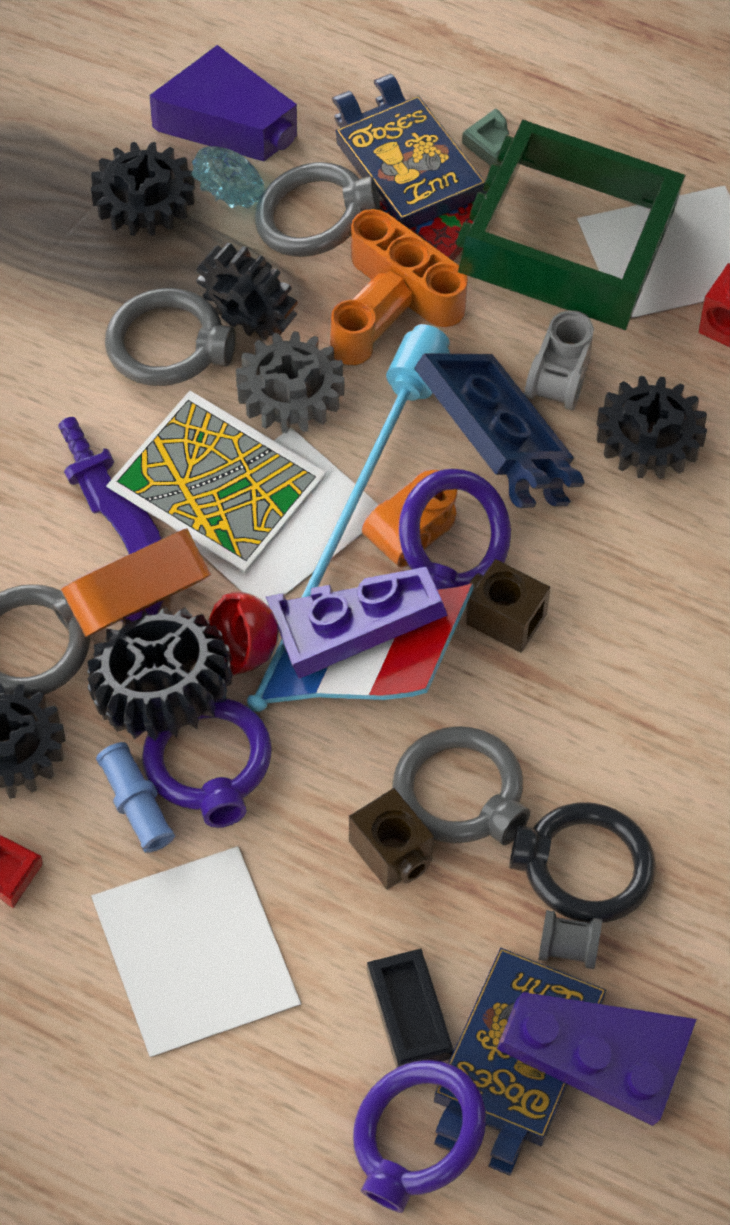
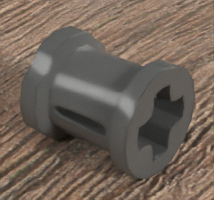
(570, 939)

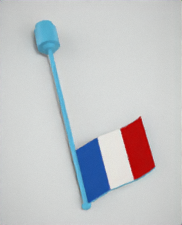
(405, 663)

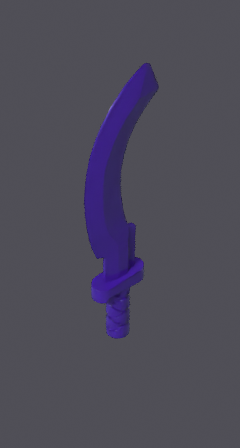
(91, 473)

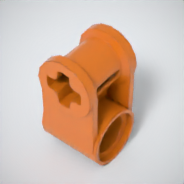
(383, 522)

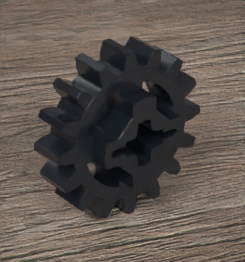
(142, 188)
(246, 291)
(674, 438)
(32, 739)

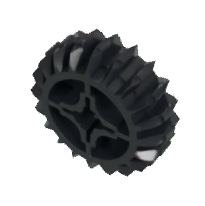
(158, 661)

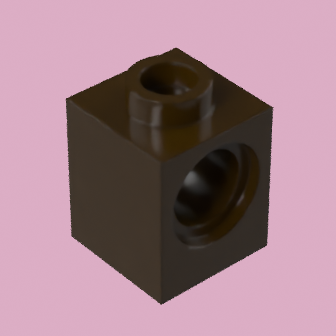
(513, 623)
(385, 819)

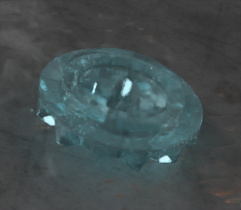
(227, 176)

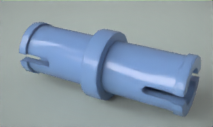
(135, 797)

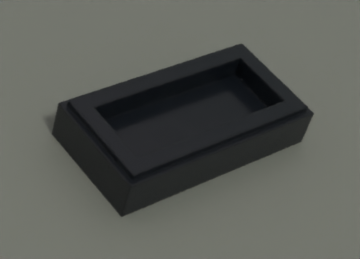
(409, 1008)

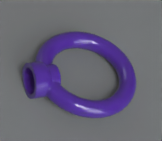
(412, 511)
(221, 797)
(390, 1182)

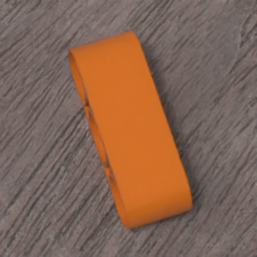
(385, 244)
(135, 582)

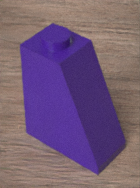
(225, 107)

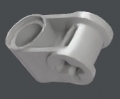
(560, 366)

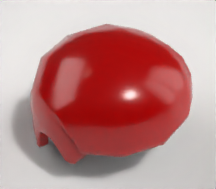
(246, 628)

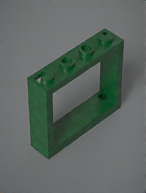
(550, 276)

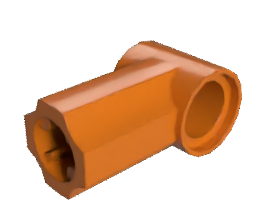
(365, 318)

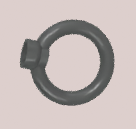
(357, 195)
(213, 344)
(77, 647)
(500, 813)

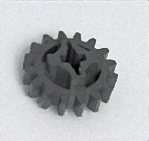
(290, 382)

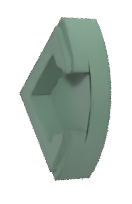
(487, 136)

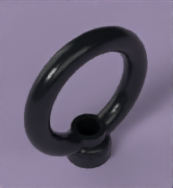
(532, 850)

